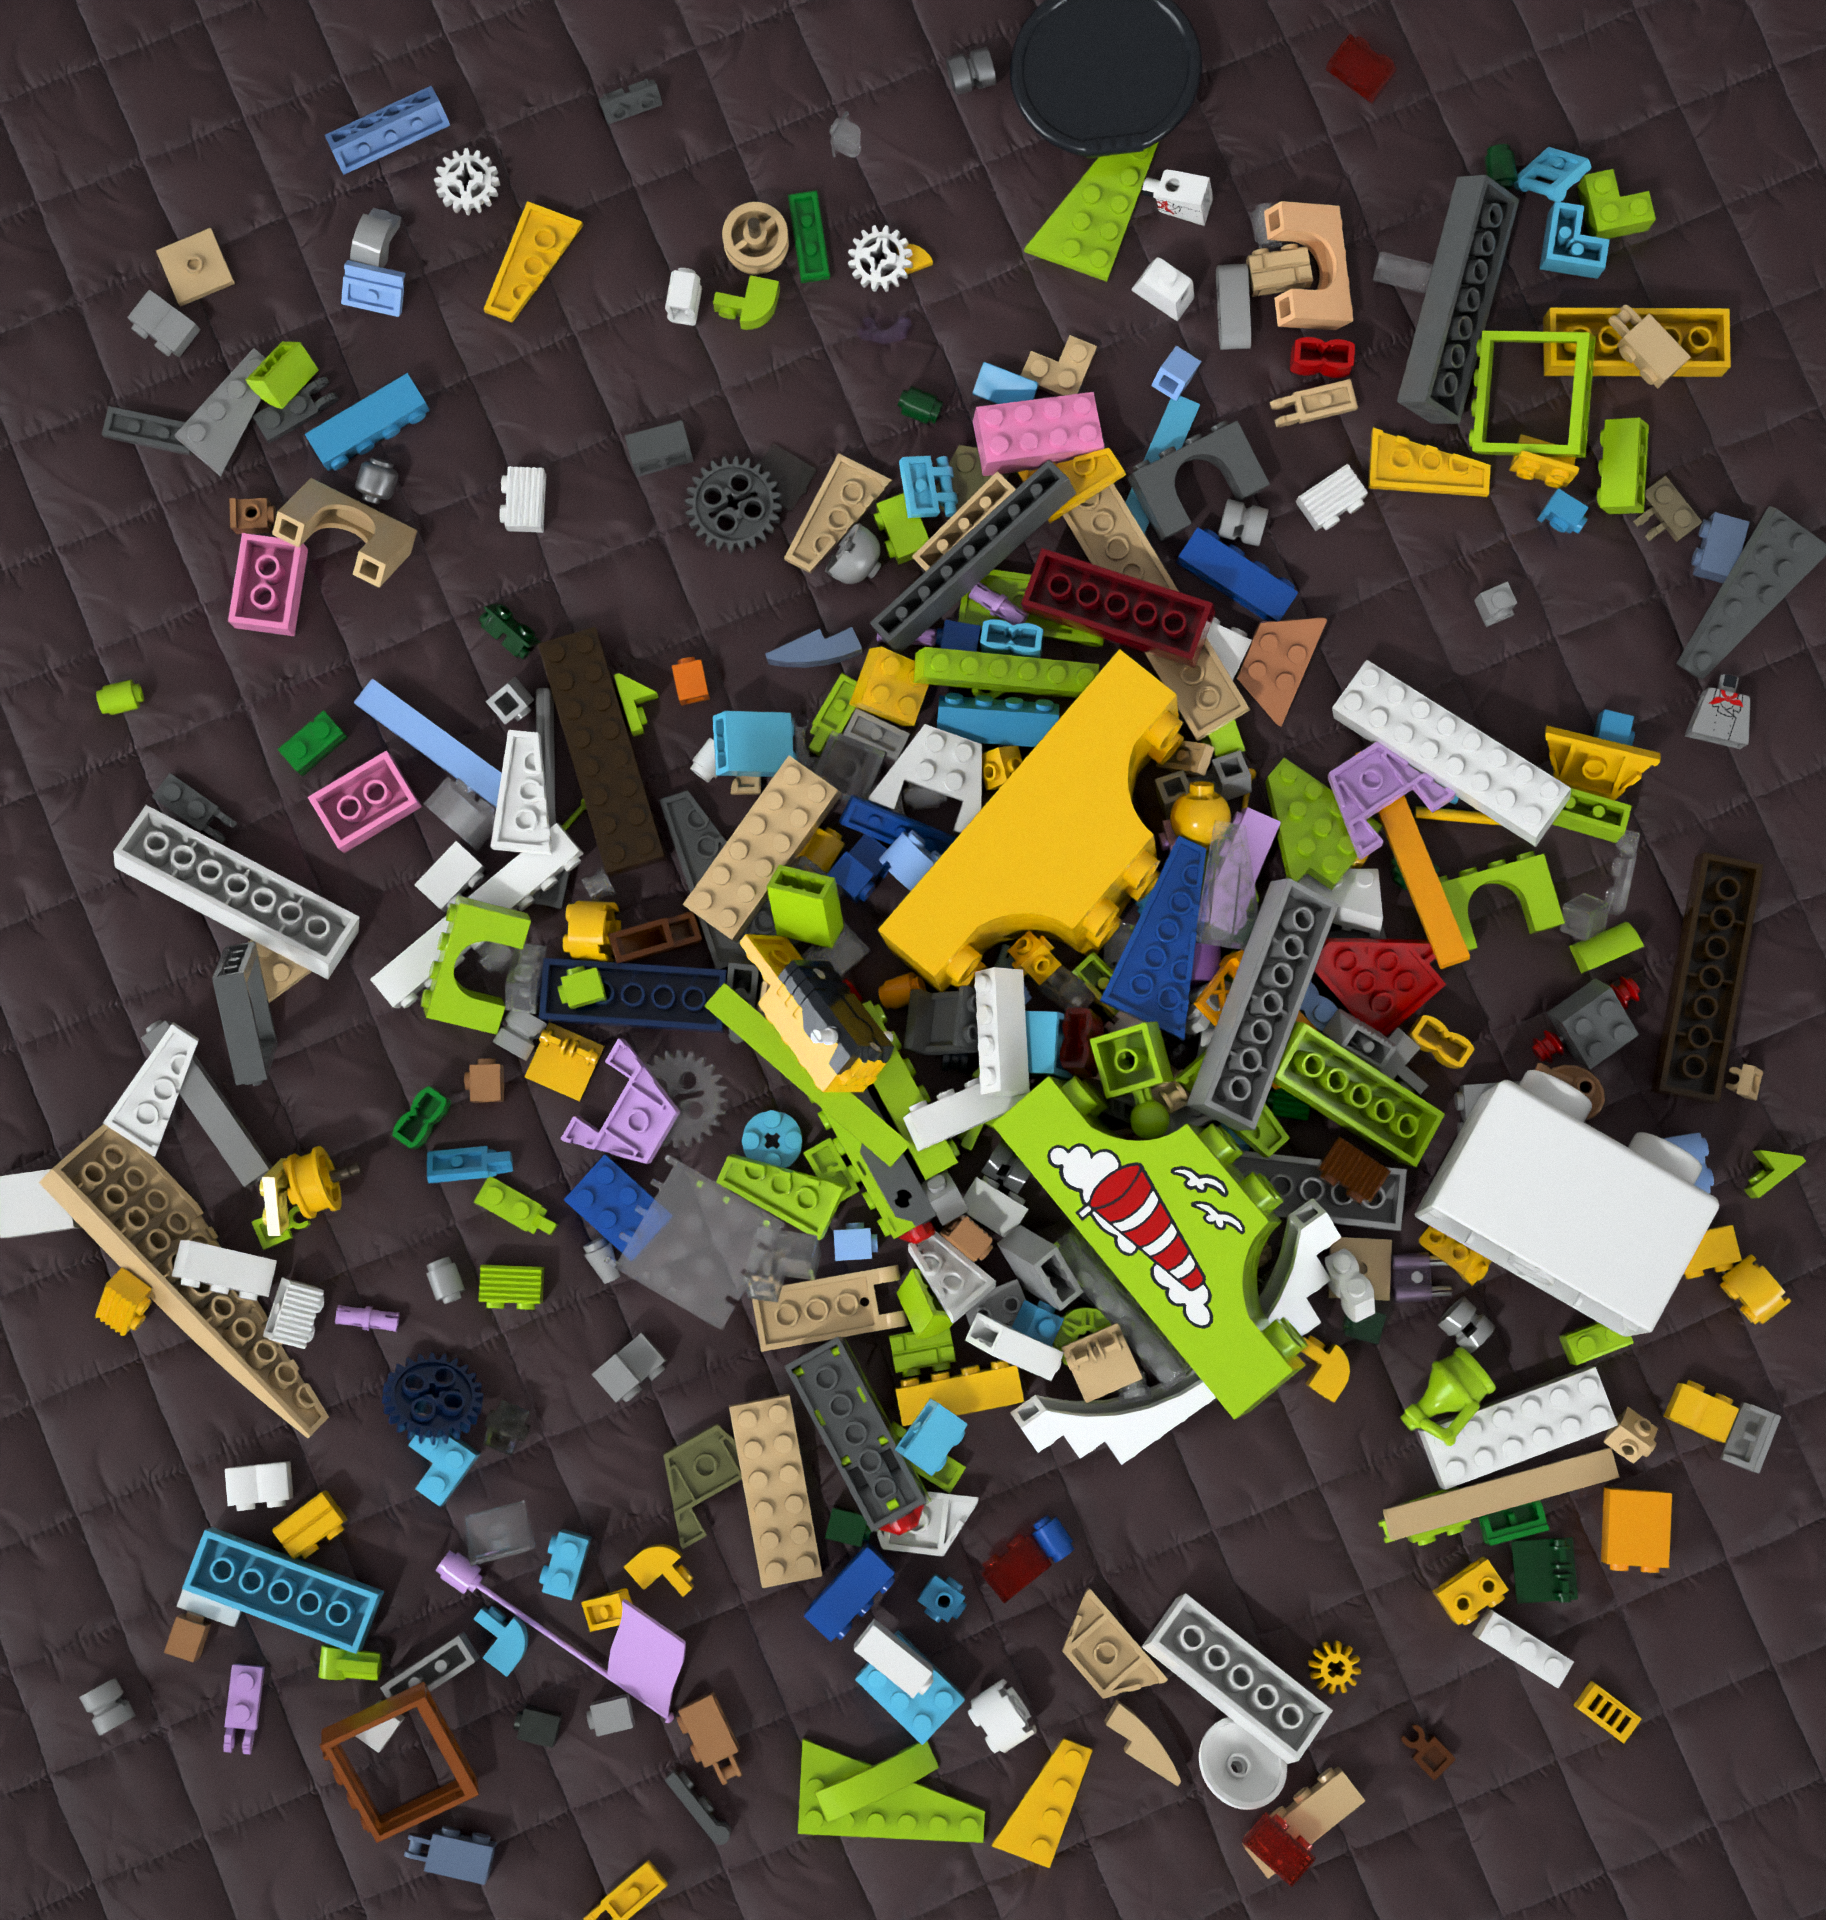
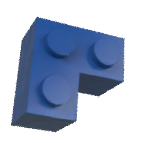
(860, 869)

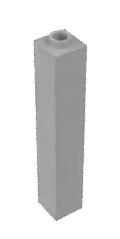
(216, 1116)

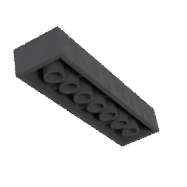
(1458, 299)

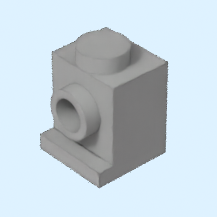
(1496, 604)

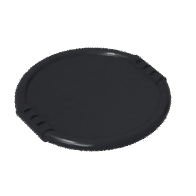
(1105, 73)

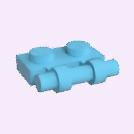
(920, 487)

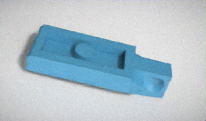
(467, 1164)

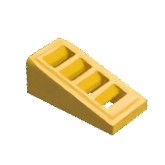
(1586, 1699)

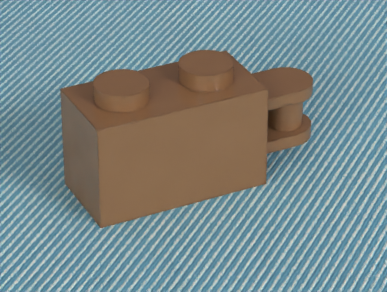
(710, 1735)

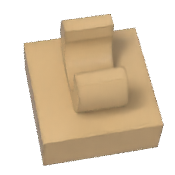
(1748, 1083)

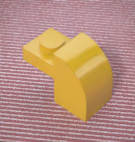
(1332, 1368)
(660, 1560)

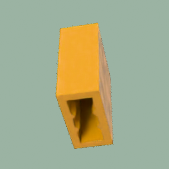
(1636, 1529)

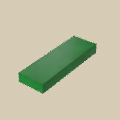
(809, 236)

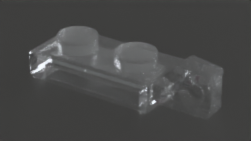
(1623, 870)

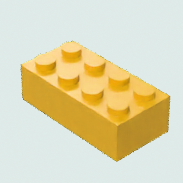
(961, 1393)

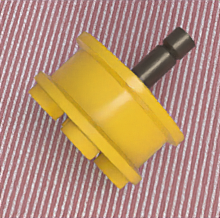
(316, 1182)

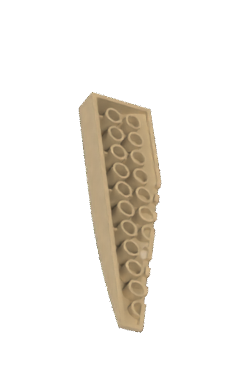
(139, 1220)

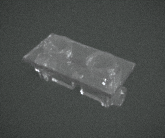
(845, 137)
(1402, 272)

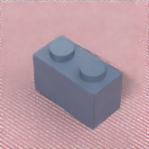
(1720, 546)

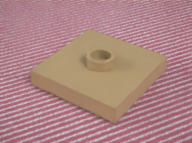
(195, 267)
(1373, 1262)

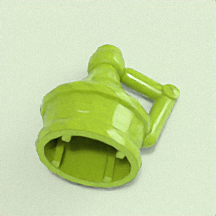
(1453, 1386)

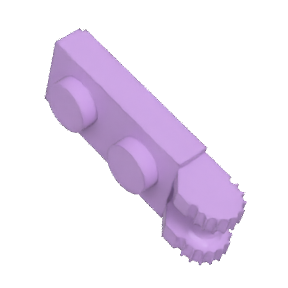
(243, 1705)

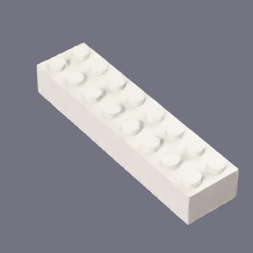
(1452, 752)
(236, 892)

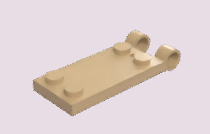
(825, 1310)

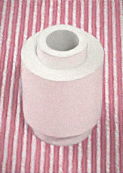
(704, 762)

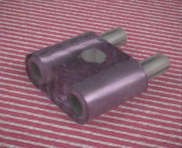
(1413, 1277)

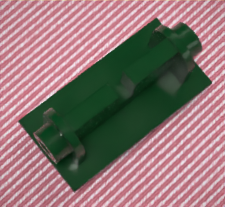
(519, 636)

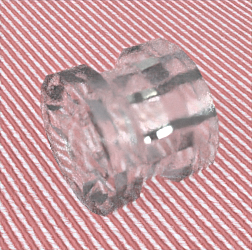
(598, 885)

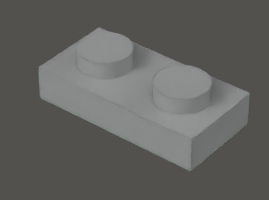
(877, 733)

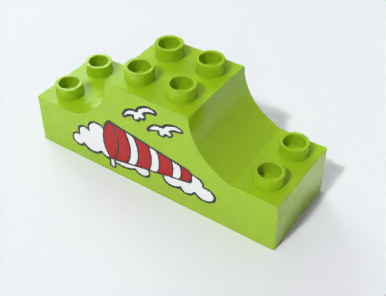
(1171, 1228)

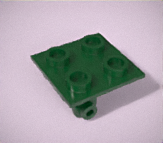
(1544, 1570)

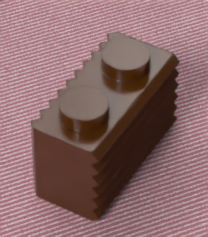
(1352, 1170)

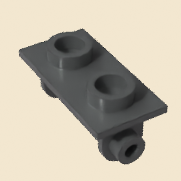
(621, 105)

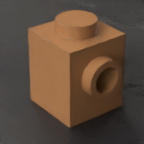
(485, 1081)

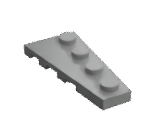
(222, 419)

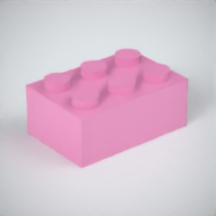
(267, 585)
(364, 802)

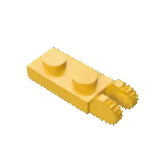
(631, 1893)

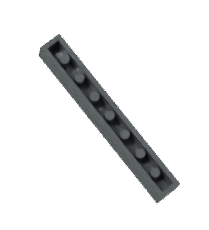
(973, 557)

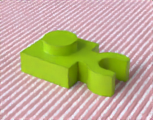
(270, 1241)

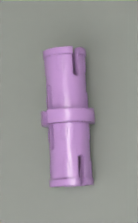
(998, 604)
(367, 1318)

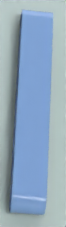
(430, 740)

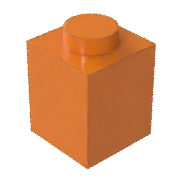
(690, 681)

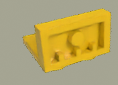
(1552, 470)

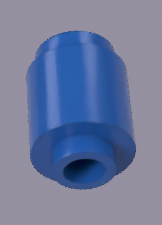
(1052, 1538)

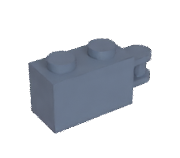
(454, 1854)

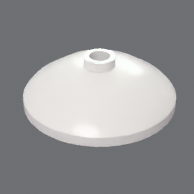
(1259, 1773)

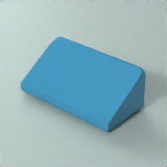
(1003, 386)

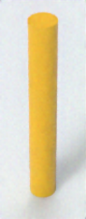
(1453, 815)

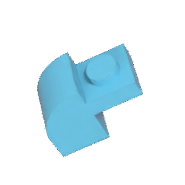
(510, 1642)

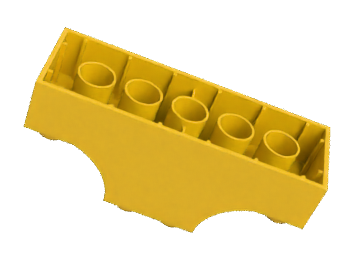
(1053, 841)

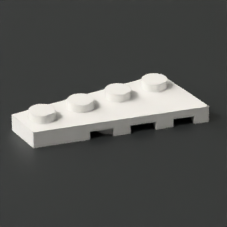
(522, 806)
(151, 1096)

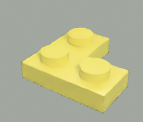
(274, 1189)

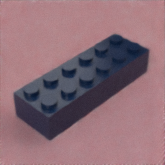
(637, 996)

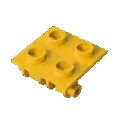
(564, 1061)

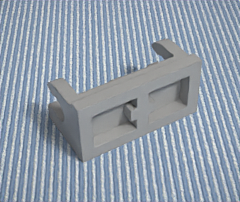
(1750, 1437)

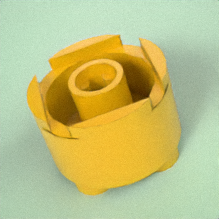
(588, 930)
(1755, 1290)

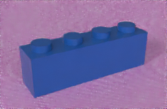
(1236, 576)

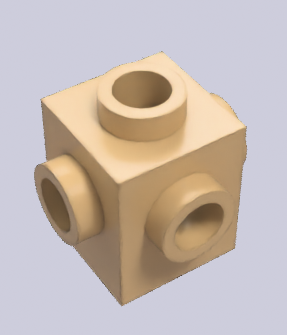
(1632, 1436)

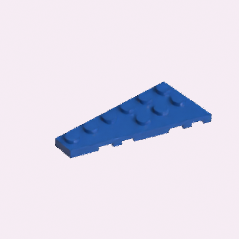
(1159, 957)

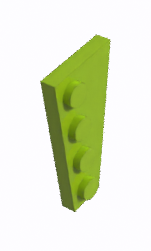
(1268, 1133)
(788, 1194)

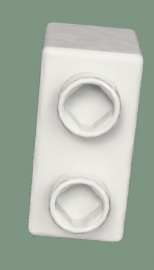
(1571, 1205)

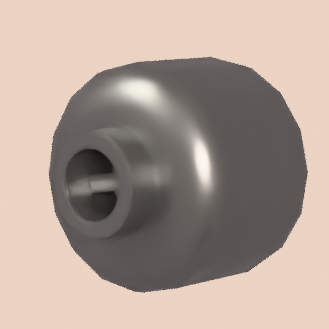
(376, 480)

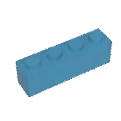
(367, 423)
(997, 720)

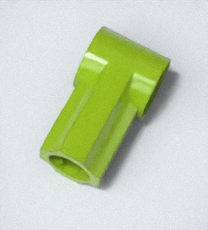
(342, 1664)

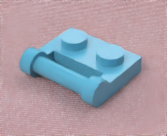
(1553, 165)

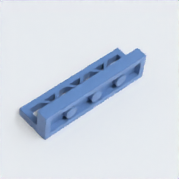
(388, 130)

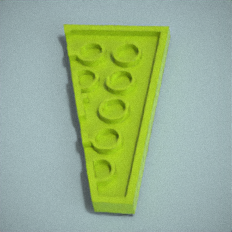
(1094, 215)
(906, 1814)

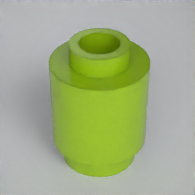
(119, 697)

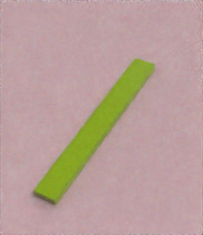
(841, 1106)

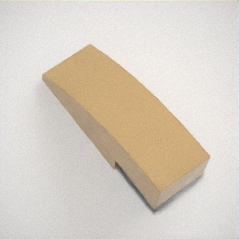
(1141, 1742)

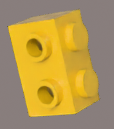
(1471, 1591)

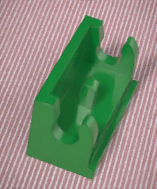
(1513, 1523)

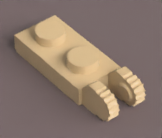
(1317, 403)

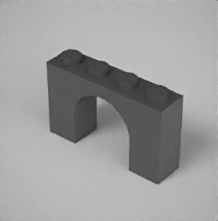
(1224, 448)

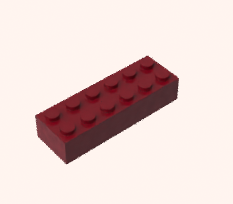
(1118, 607)

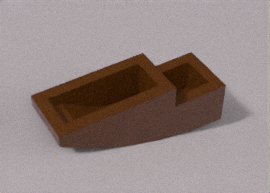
(655, 937)

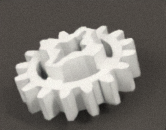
(479, 182)
(868, 255)

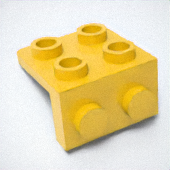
(1465, 1261)

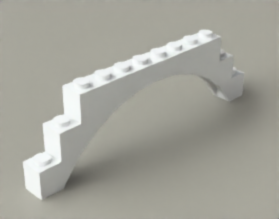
(1138, 1424)

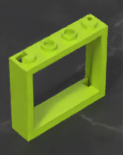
(1580, 397)

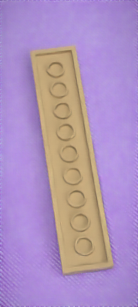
(1116, 542)

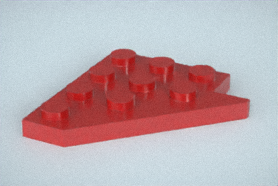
(1379, 978)

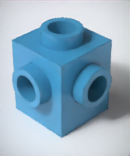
(937, 1587)

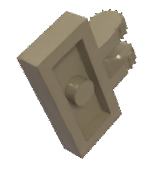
(1670, 509)

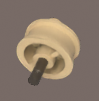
(755, 238)

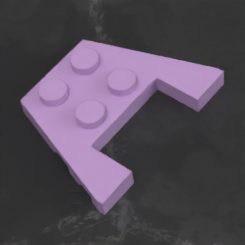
(1372, 783)
(637, 1119)

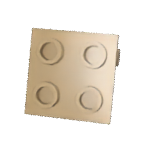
(1101, 1362)

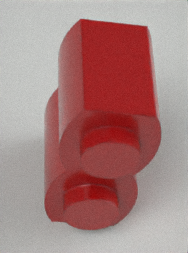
(1315, 356)

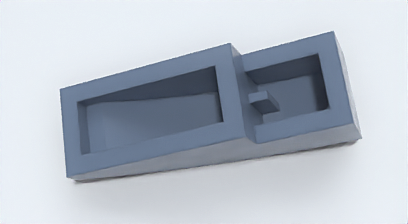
(815, 651)

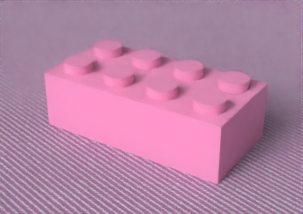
(1038, 430)

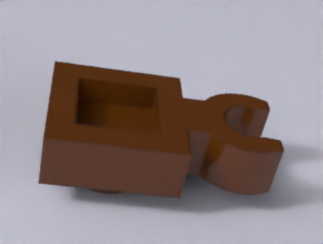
(1430, 1754)

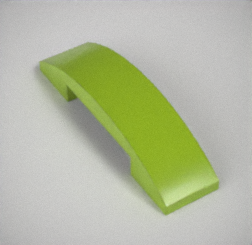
(876, 1781)

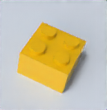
(888, 687)

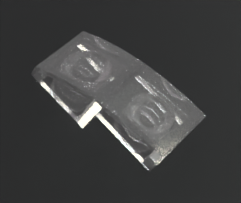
(1134, 1392)

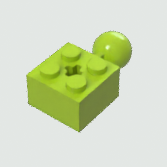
(1120, 1078)

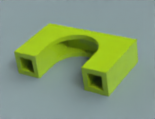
(1526, 878)
(470, 923)

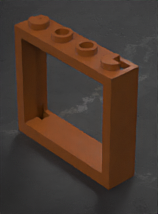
(422, 1808)

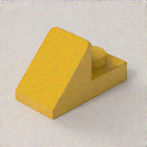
(605, 1610)

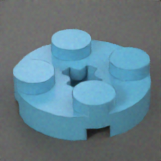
(772, 1122)

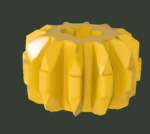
(1334, 1678)

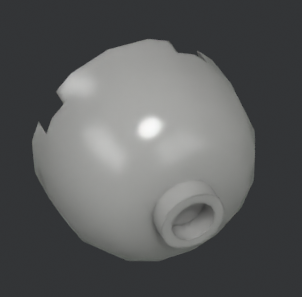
(855, 557)

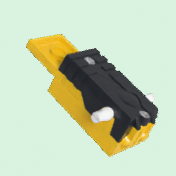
(818, 1016)

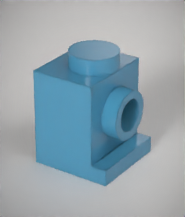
(1564, 513)

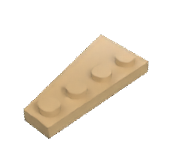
(836, 508)

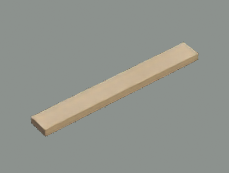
(1500, 1493)

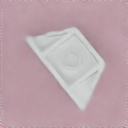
(937, 1526)

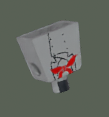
(1721, 715)

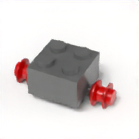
(1590, 1023)

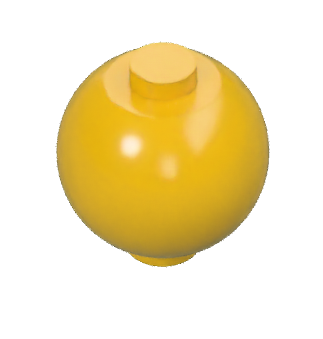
(1195, 813)

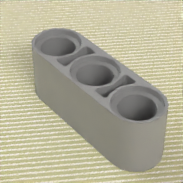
(1233, 306)

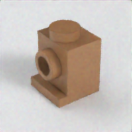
(261, 523)

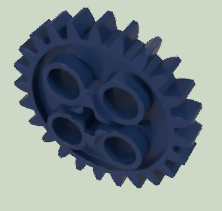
(432, 1398)

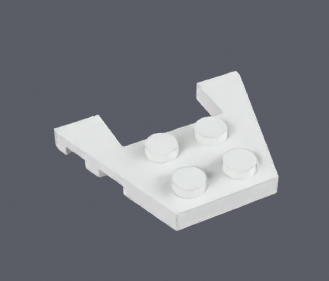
(939, 764)

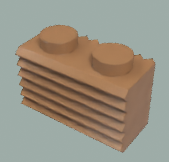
(967, 1237)

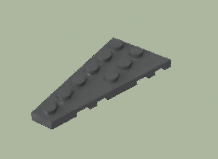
(1764, 573)
(697, 847)

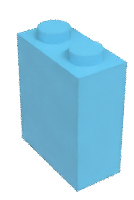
(752, 742)

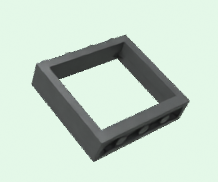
(245, 1013)

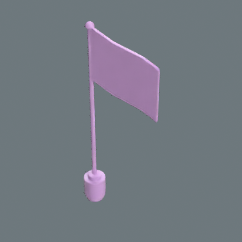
(642, 1656)

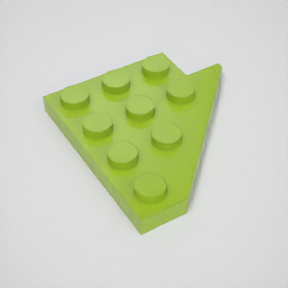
(1311, 826)

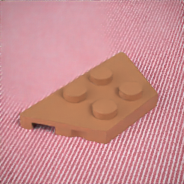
(1278, 662)

